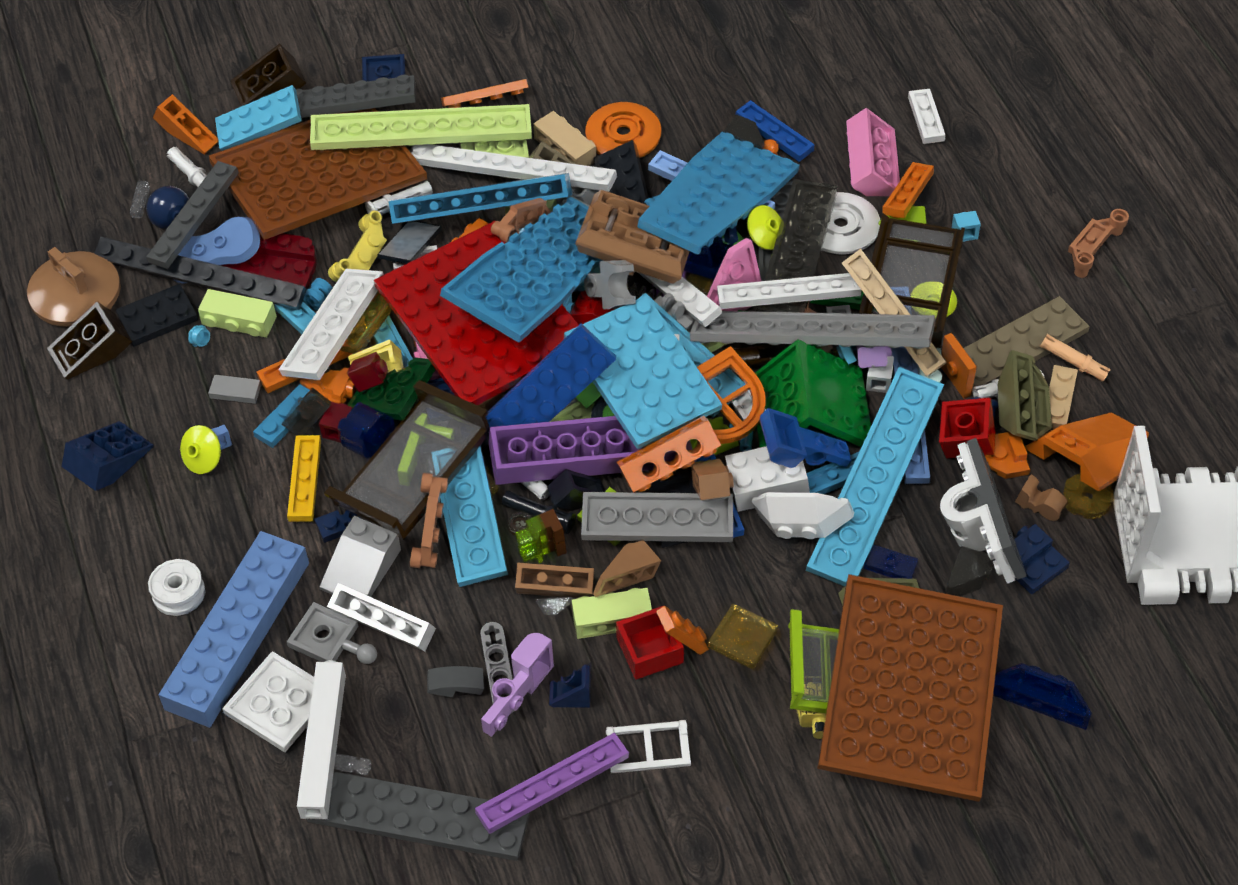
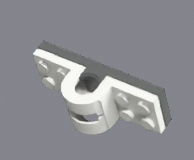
(980, 517)

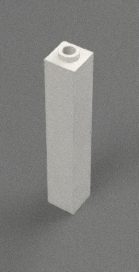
(321, 740)

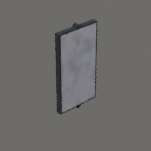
(409, 242)

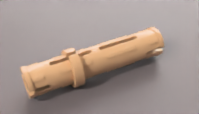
(1069, 354)

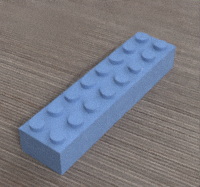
(234, 629)

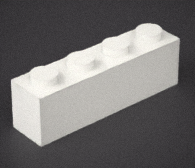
(381, 617)

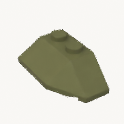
(1023, 397)

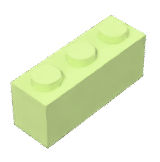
(237, 313)
(599, 614)

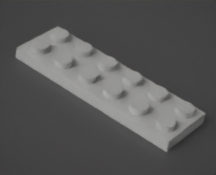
(656, 517)

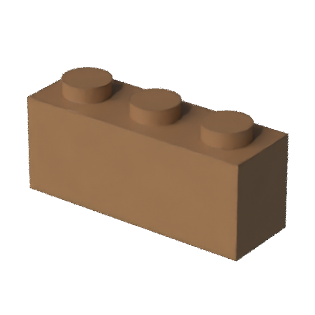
(554, 580)

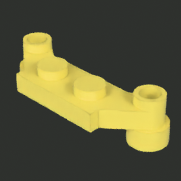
(366, 248)

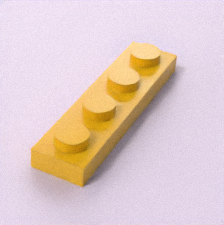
(304, 478)

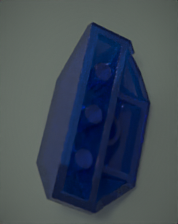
(1043, 693)

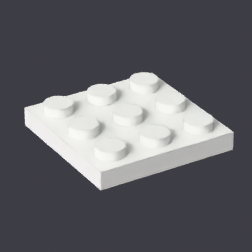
(274, 702)

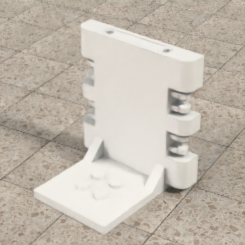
(1176, 529)

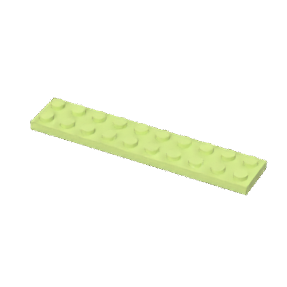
(420, 127)

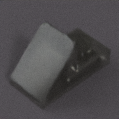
(306, 412)

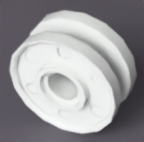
(189, 585)

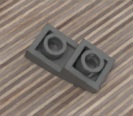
(447, 680)

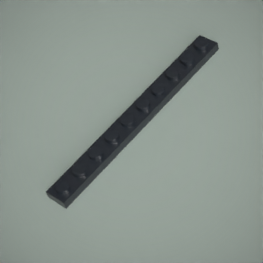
(204, 274)

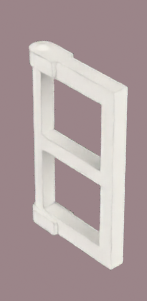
(650, 764)

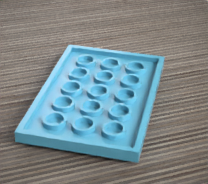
(653, 380)

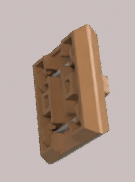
(613, 234)

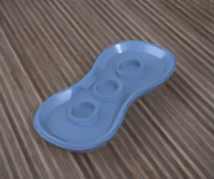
(228, 244)

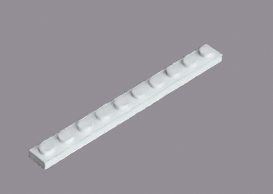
(511, 166)

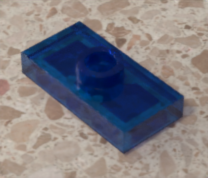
(890, 563)

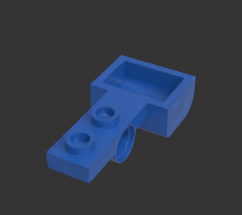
(792, 444)

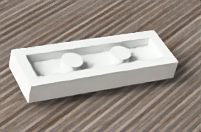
(926, 116)

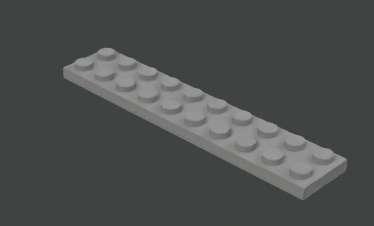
(817, 329)

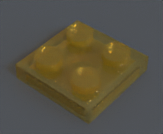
(743, 636)

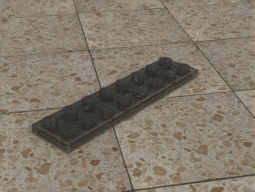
(800, 237)

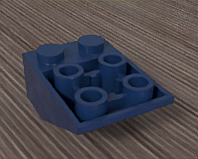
(104, 454)

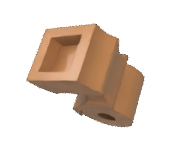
(1047, 503)

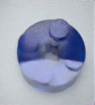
(365, 429)

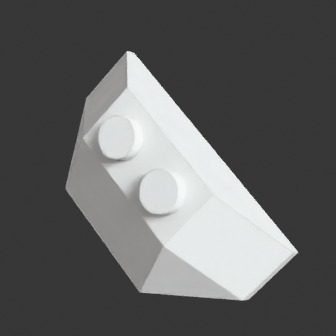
(802, 513)

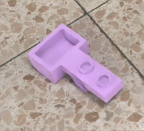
(530, 665)

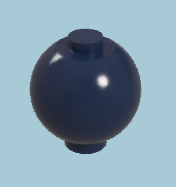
(165, 205)

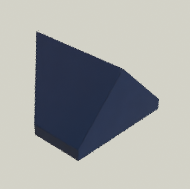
(572, 690)

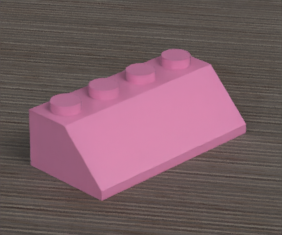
(872, 154)

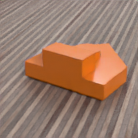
(1009, 456)

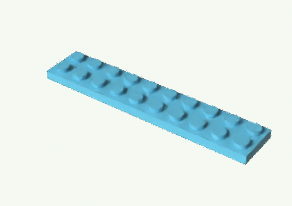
(877, 475)

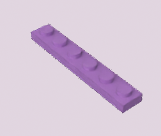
(551, 783)

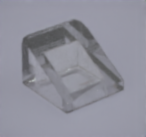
(553, 606)

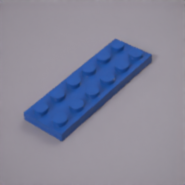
(553, 381)

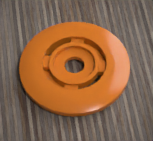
(641, 121)

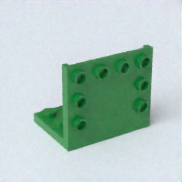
(817, 391)

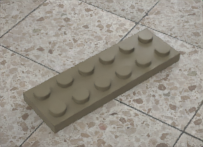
(1025, 337)

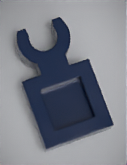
(333, 524)

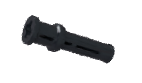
(533, 508)

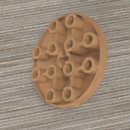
(71, 285)

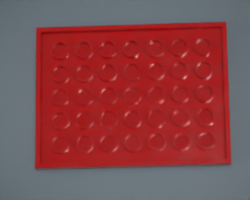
(463, 349)

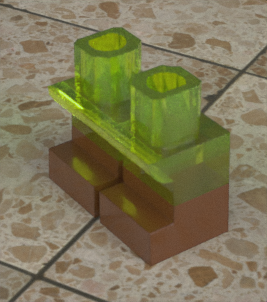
(541, 537)

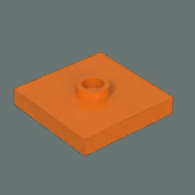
(959, 365)

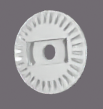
(860, 216)

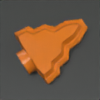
(333, 385)

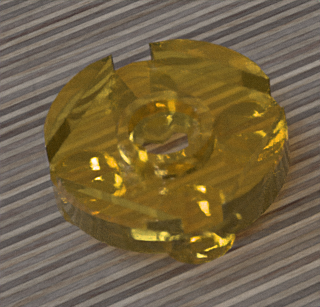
(1090, 508)

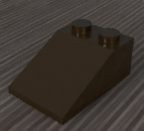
(268, 75)
(89, 342)

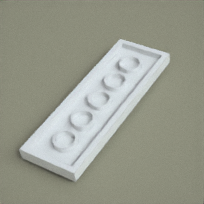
(331, 325)

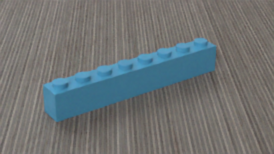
(479, 198)

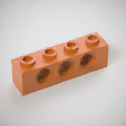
(676, 441)

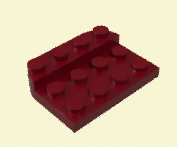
(282, 258)

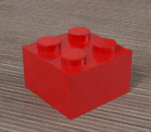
(648, 644)

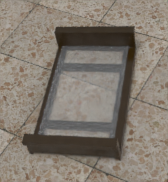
(918, 267)
(432, 439)

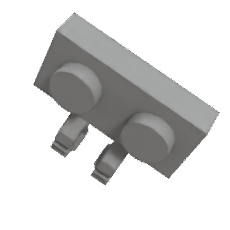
(676, 310)

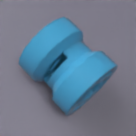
(317, 294)

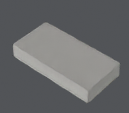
(234, 389)

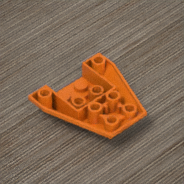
(1093, 443)

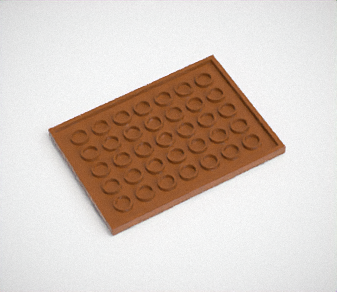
(290, 185)
(912, 688)

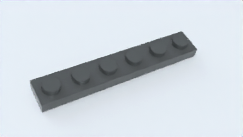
(192, 215)

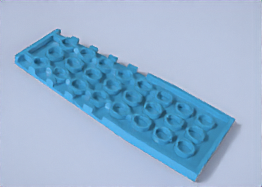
(715, 192)
(528, 276)

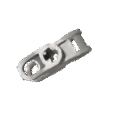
(611, 284)

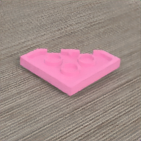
(737, 267)

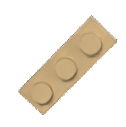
(1061, 394)

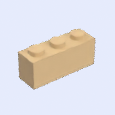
(565, 139)

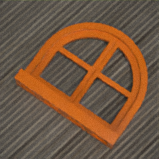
(719, 364)

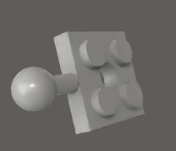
(329, 648)

